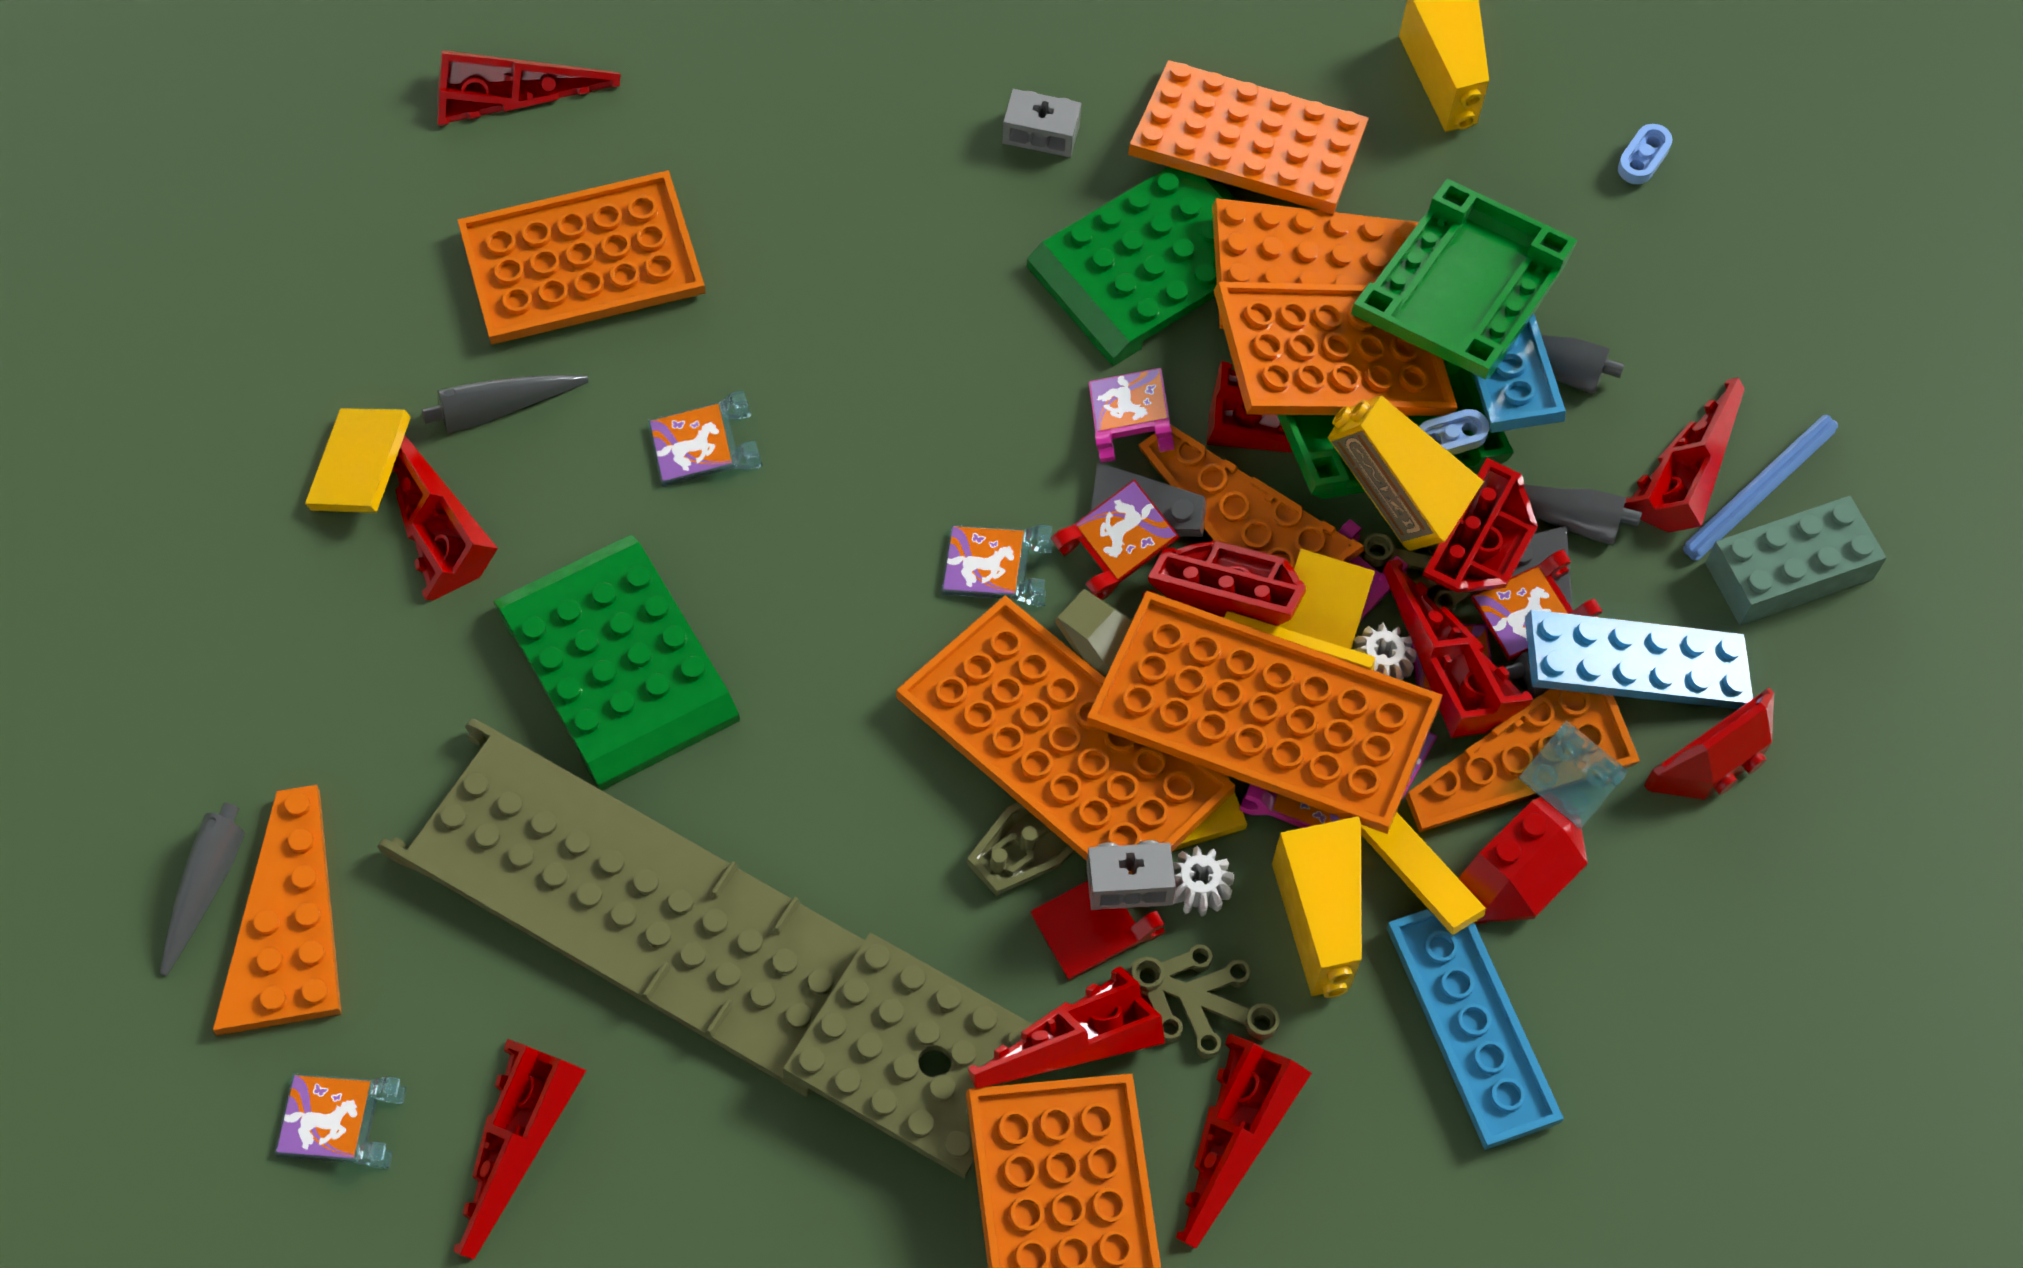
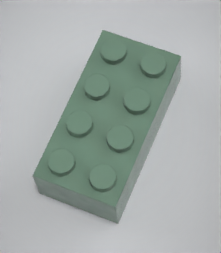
(1795, 560)

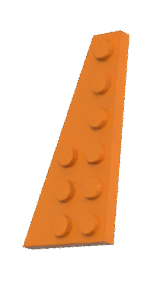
(1243, 507)
(1489, 769)
(286, 939)

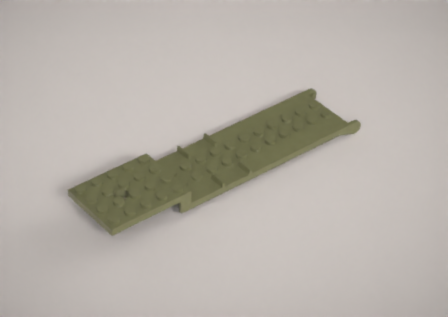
(712, 946)

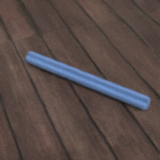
(1760, 487)

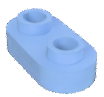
(1642, 155)
(1449, 430)

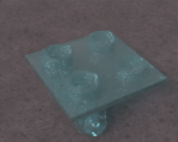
(1573, 774)

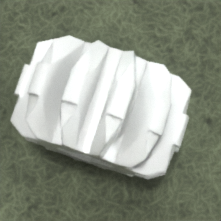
(1391, 652)
(1201, 868)

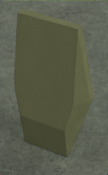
(1094, 630)
(1016, 851)

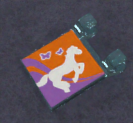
(702, 441)
(994, 562)
(333, 1119)

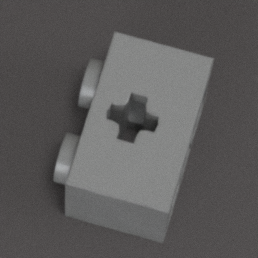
(1041, 122)
(1148, 885)

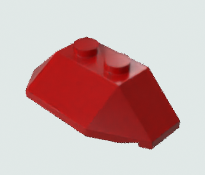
(1488, 536)
(1229, 579)
(1719, 754)
(1526, 864)

